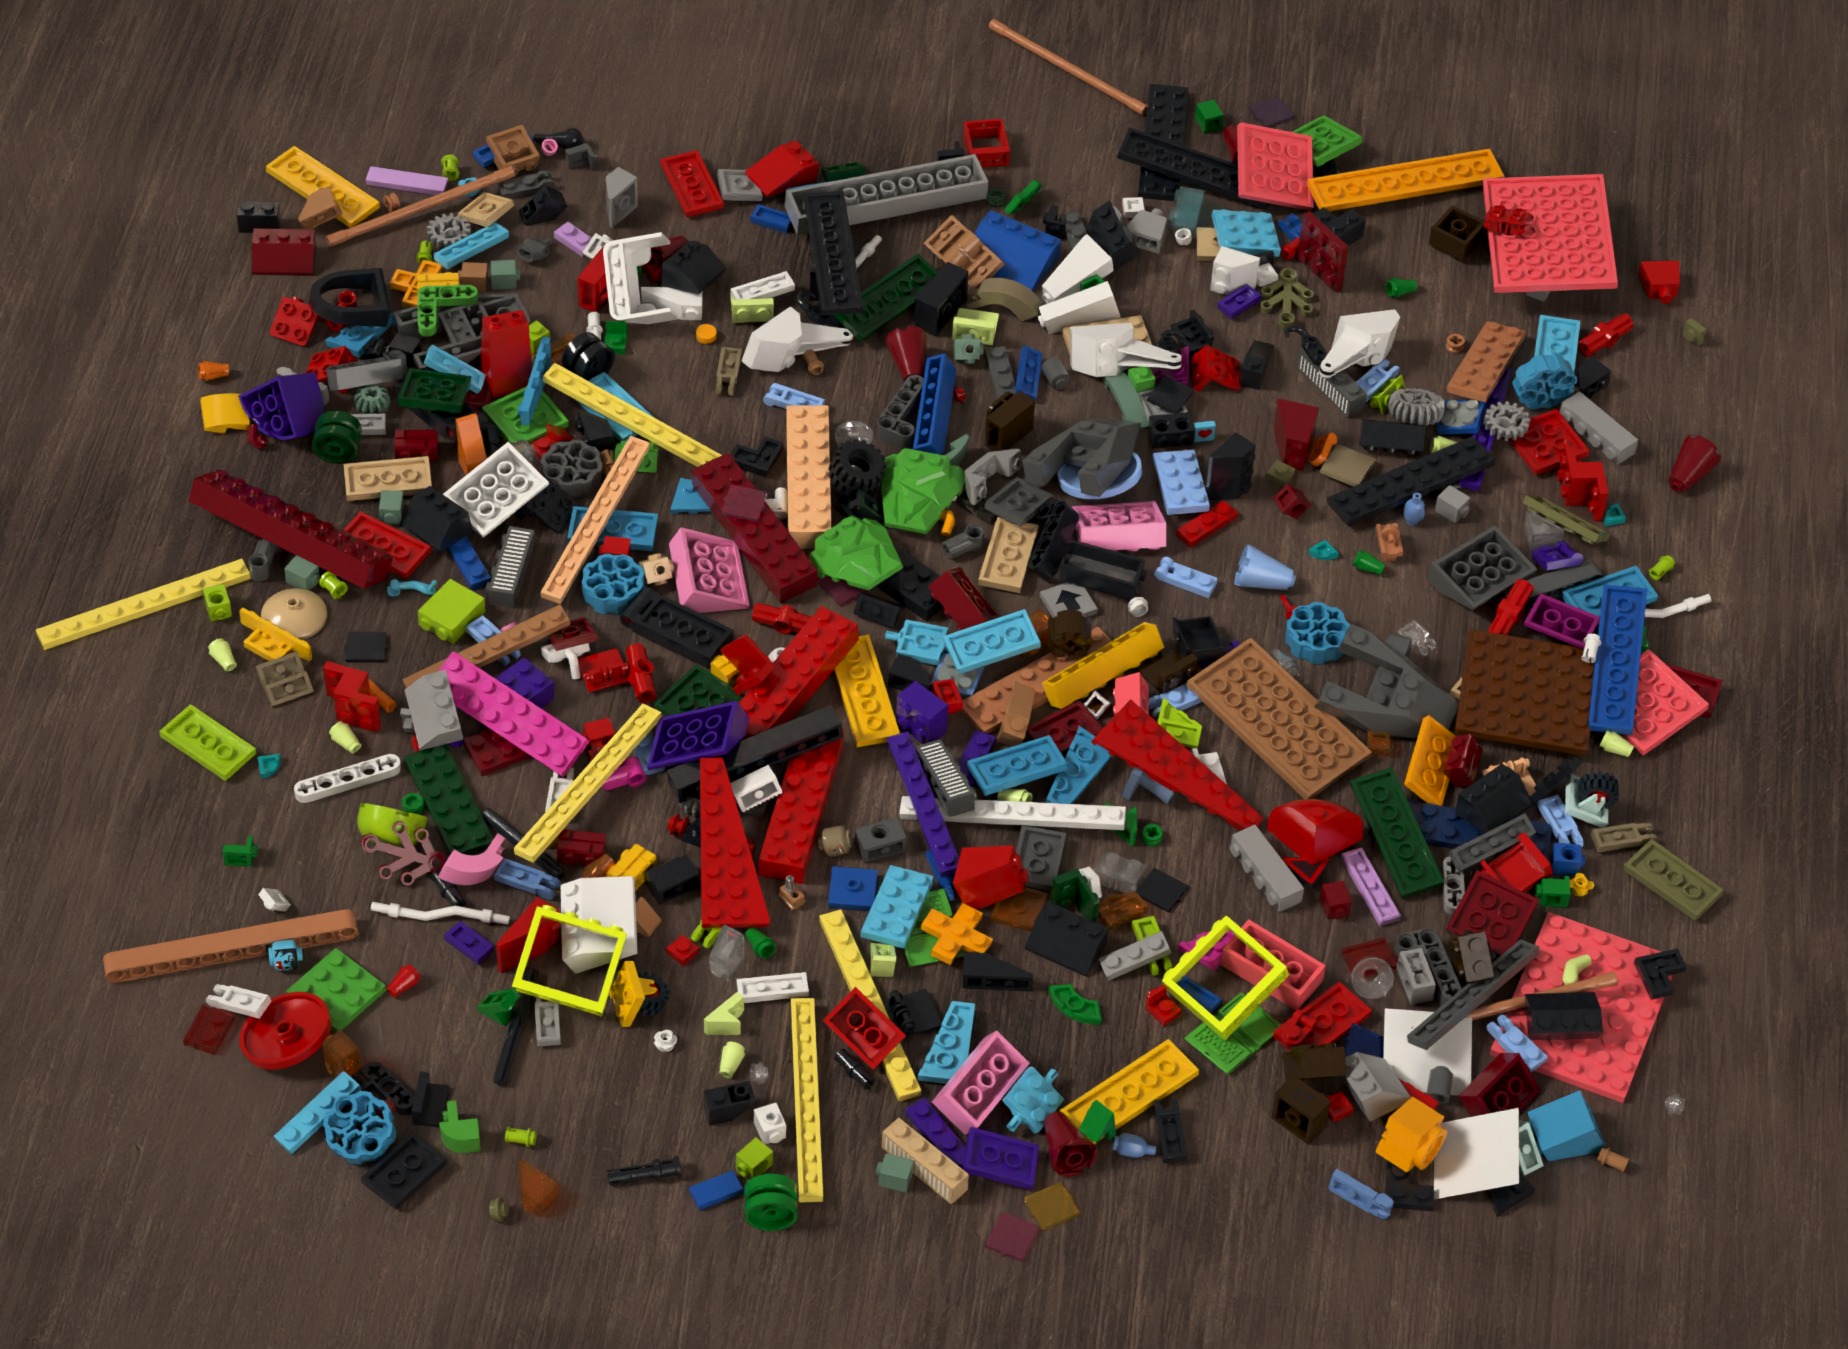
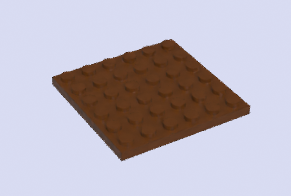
(1525, 693)

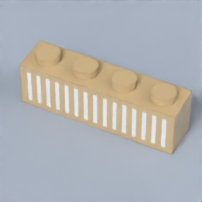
(928, 1162)

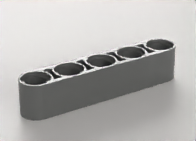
(1555, 582)

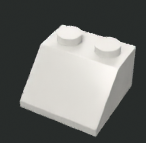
(1233, 270)

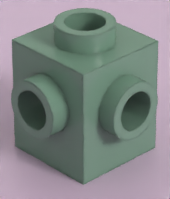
(960, 345)

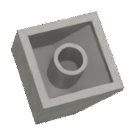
(620, 195)

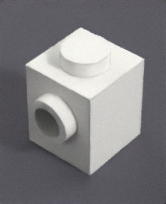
(770, 1124)

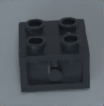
(550, 506)

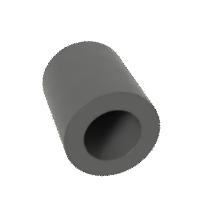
(1055, 373)
(1440, 1084)

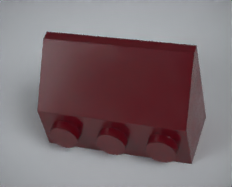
(283, 252)
(961, 599)
(1500, 1087)

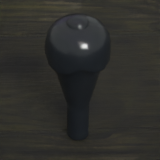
(566, 139)

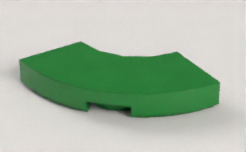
(1024, 196)
(1074, 1005)

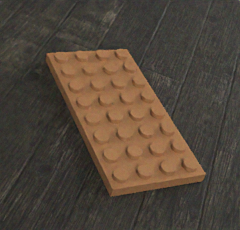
(1278, 719)

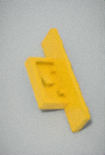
(270, 640)

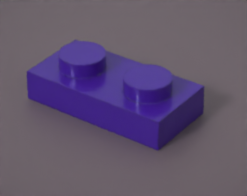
(1239, 301)
(469, 942)

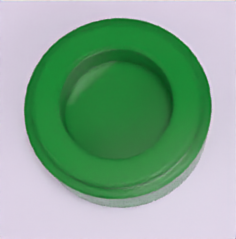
(413, 803)

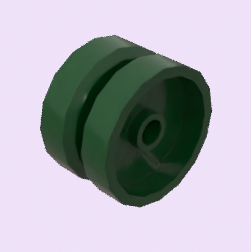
(337, 437)

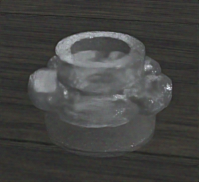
(758, 1073)
(1675, 1104)

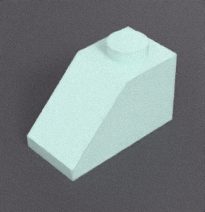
(1528, 1151)

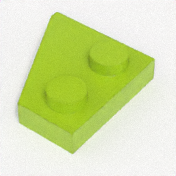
(1179, 725)

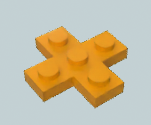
(407, 281)
(956, 933)

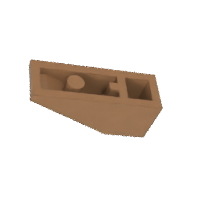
(1016, 715)

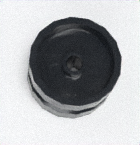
(588, 356)

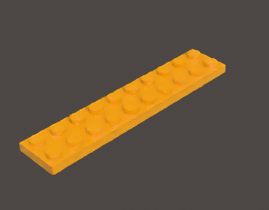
(1404, 180)

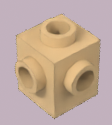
(650, 569)

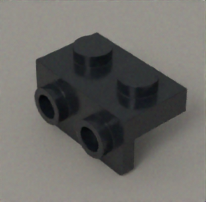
(1195, 333)

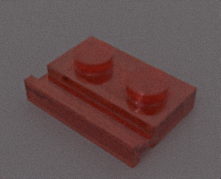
(1373, 948)
(209, 1029)

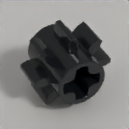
(376, 348)

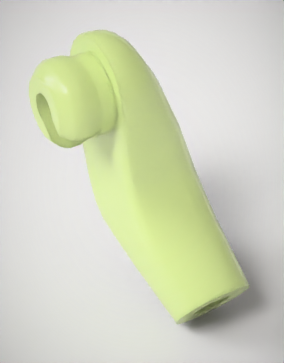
(1574, 967)

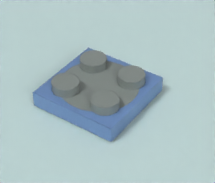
(965, 682)

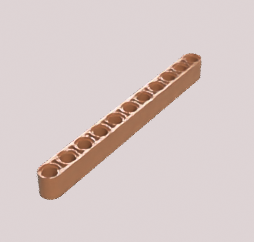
(228, 946)

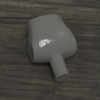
(534, 250)

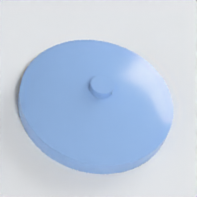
(1069, 480)

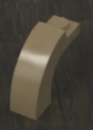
(1007, 293)

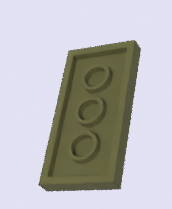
(1571, 522)
(1673, 879)

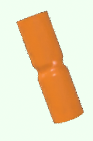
(385, 701)

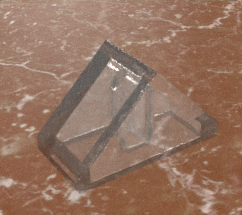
(1540, 531)

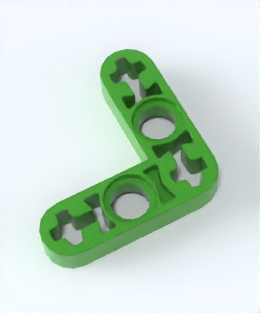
(432, 302)

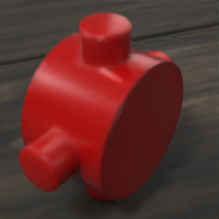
(959, 394)

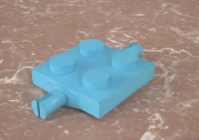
(920, 641)
(1032, 1099)

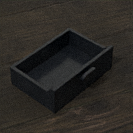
(1198, 637)

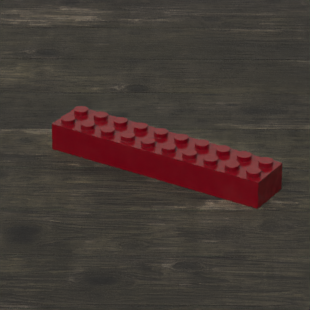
(291, 528)

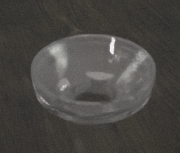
(853, 430)
(1377, 987)

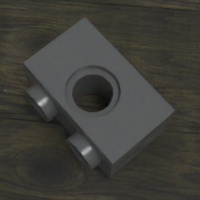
(880, 840)

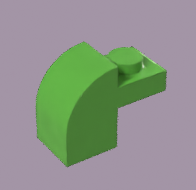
(459, 1135)

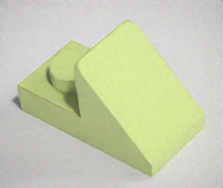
(882, 960)
(724, 1018)

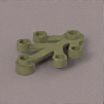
(1288, 279)

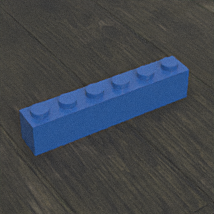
(935, 405)

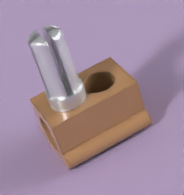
(791, 894)

